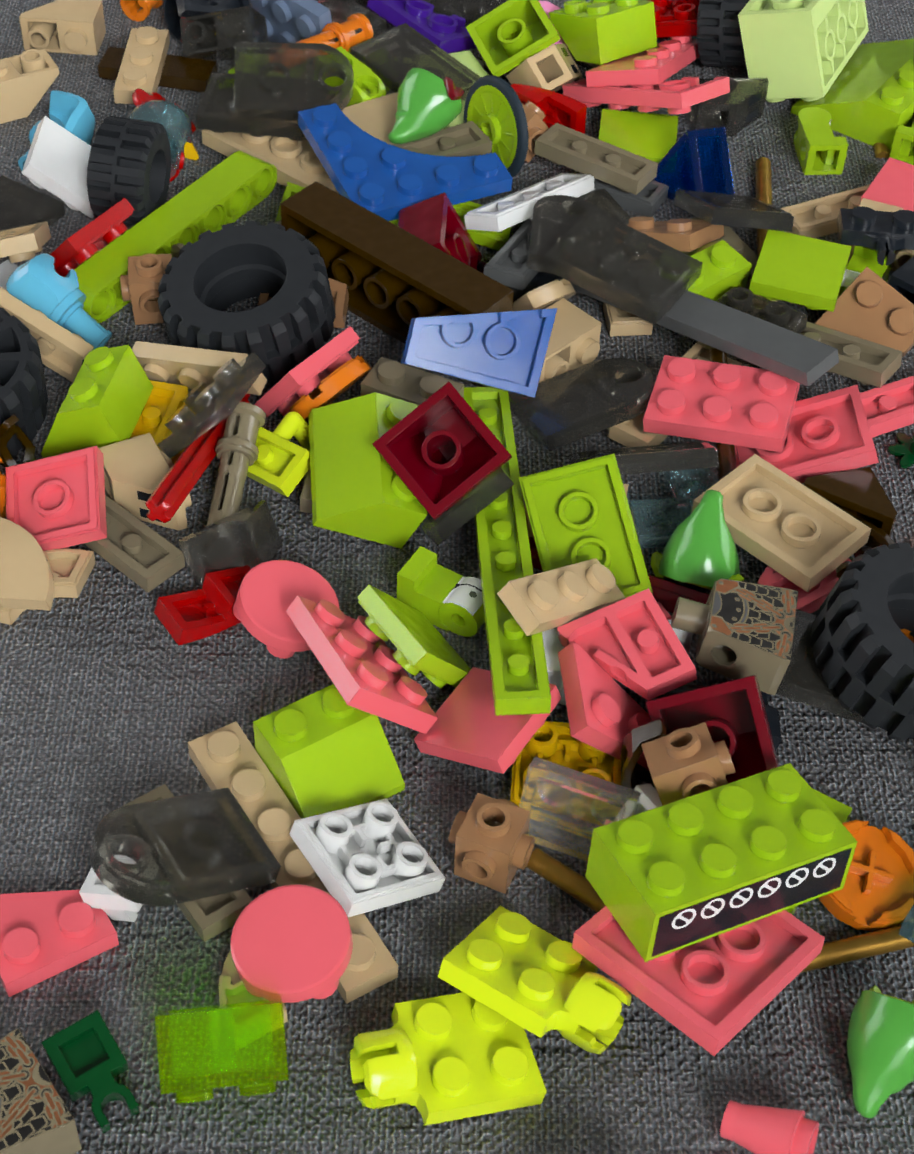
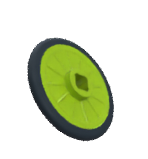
(500, 115)

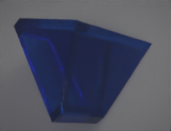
(697, 163)

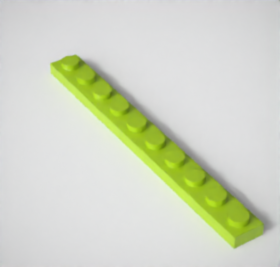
(504, 555)

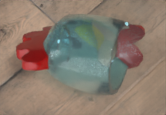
(175, 122)

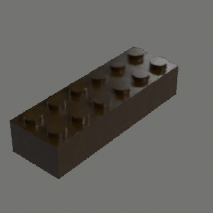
(387, 268)

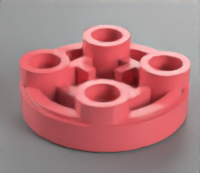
(267, 595)
(292, 944)

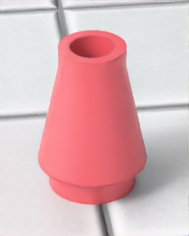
(769, 1129)

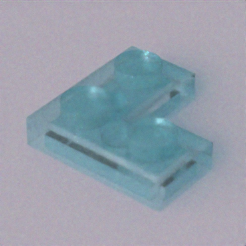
(658, 518)

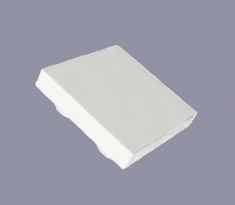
(59, 165)
(366, 857)

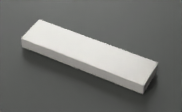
(520, 204)

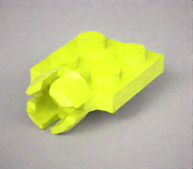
(536, 981)
(447, 1061)

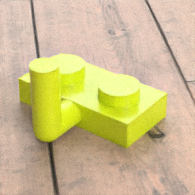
(280, 461)

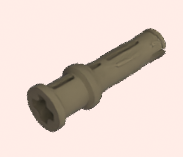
(236, 453)

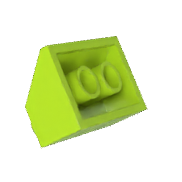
(350, 479)

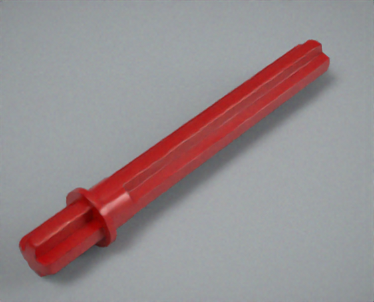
(185, 474)

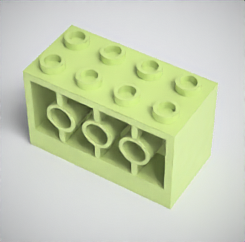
(800, 43)

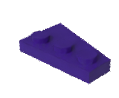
(443, 30)

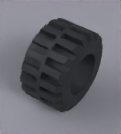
(720, 34)
(131, 163)

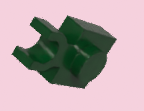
(88, 1063)

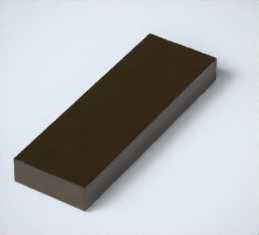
(177, 72)

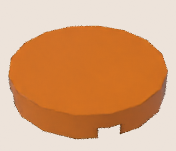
(332, 386)
(878, 881)

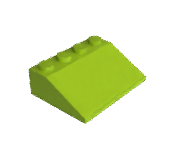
(871, 93)

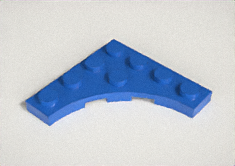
(390, 177)

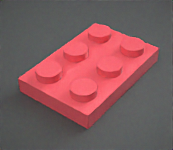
(721, 403)
(823, 437)
(361, 665)

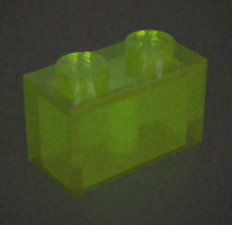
(221, 1048)

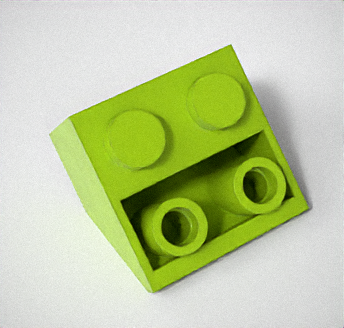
(606, 28)

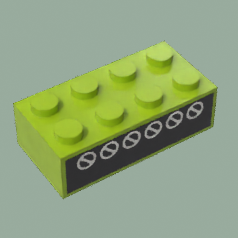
(718, 860)

